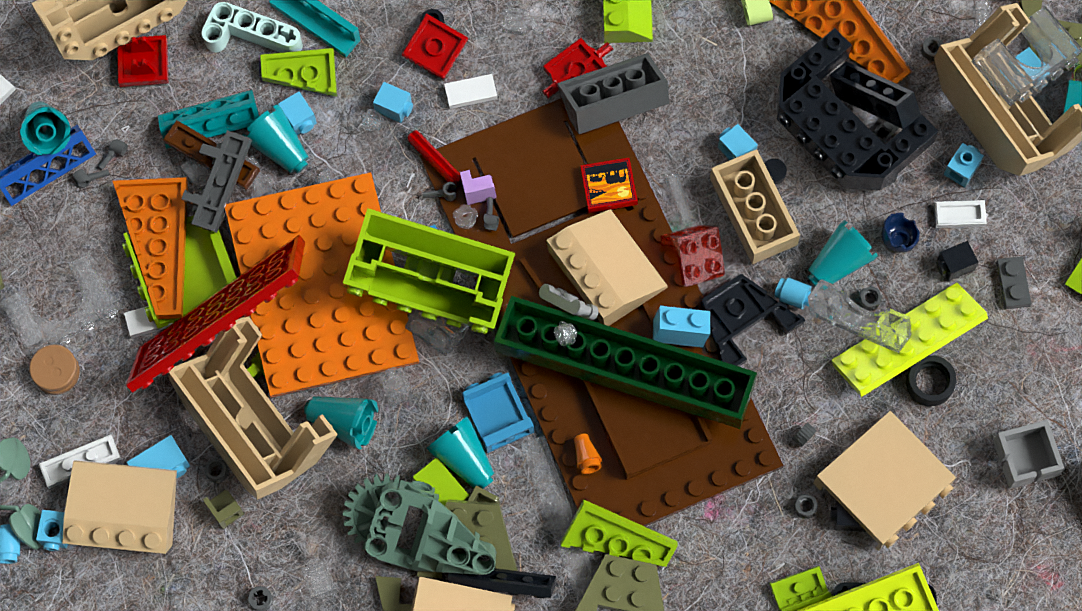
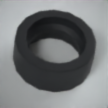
(926, 399)

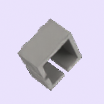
(1028, 454)

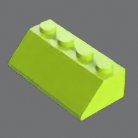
(627, 21)

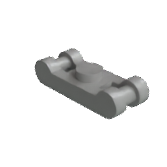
(568, 302)

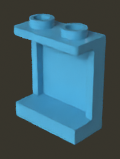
(497, 412)

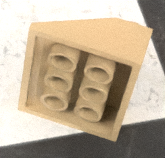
(605, 266)
(120, 507)

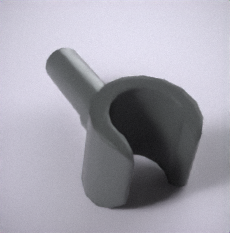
(116, 147)
(84, 180)
(443, 192)
(490, 220)

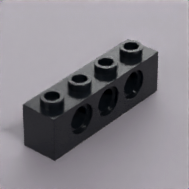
(875, 95)

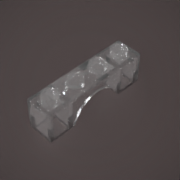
(884, 328)

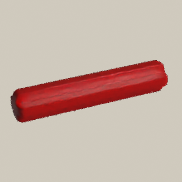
(421, 144)

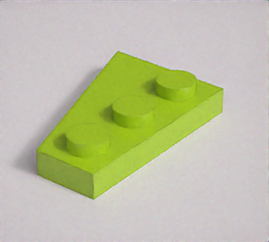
(302, 69)

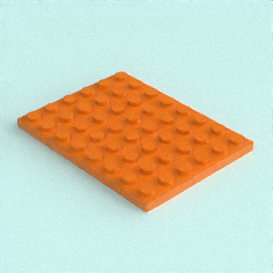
(316, 328)

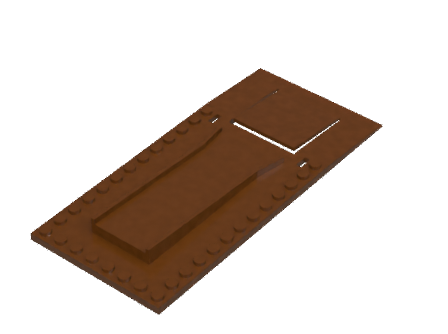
(650, 453)

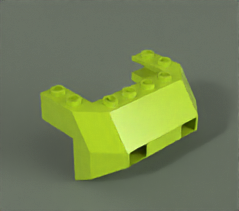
(428, 271)

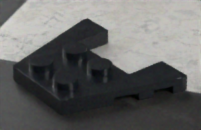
(739, 307)

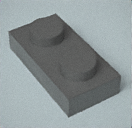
(1013, 282)

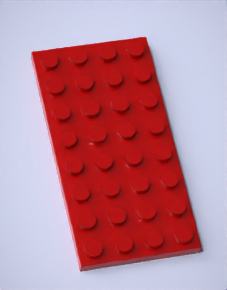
(217, 314)

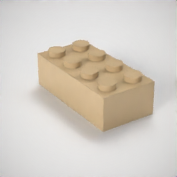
(754, 206)

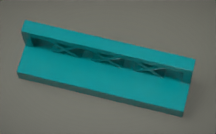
(321, 23)
(214, 116)

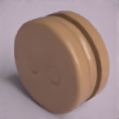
(54, 369)

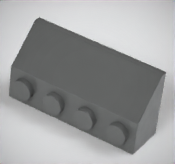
(614, 93)

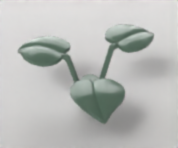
(24, 520)

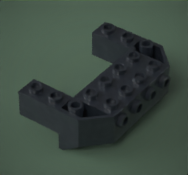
(834, 131)

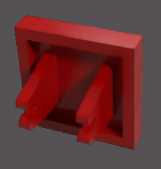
(143, 61)

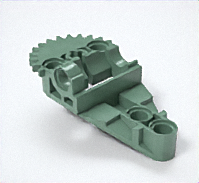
(436, 535)

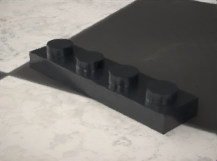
(508, 581)

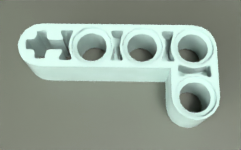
(252, 33)

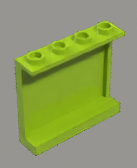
(206, 269)

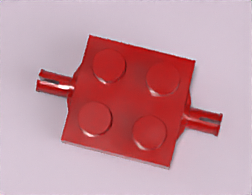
(573, 62)

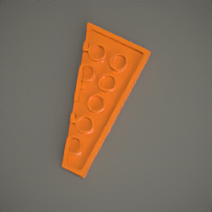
(853, 22)
(158, 233)

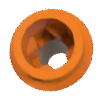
(586, 455)

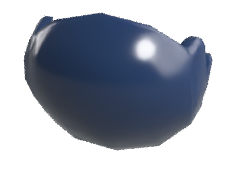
(900, 233)

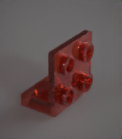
(697, 252)

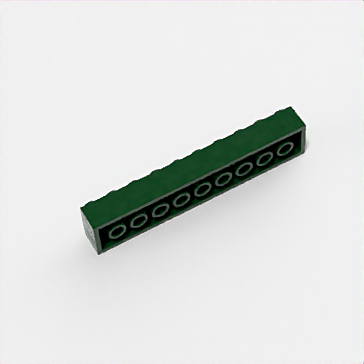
(627, 362)

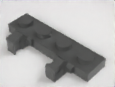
(227, 162)

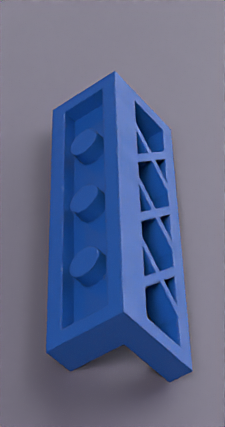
(32, 161)

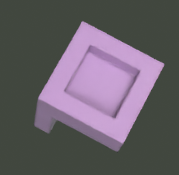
(477, 189)

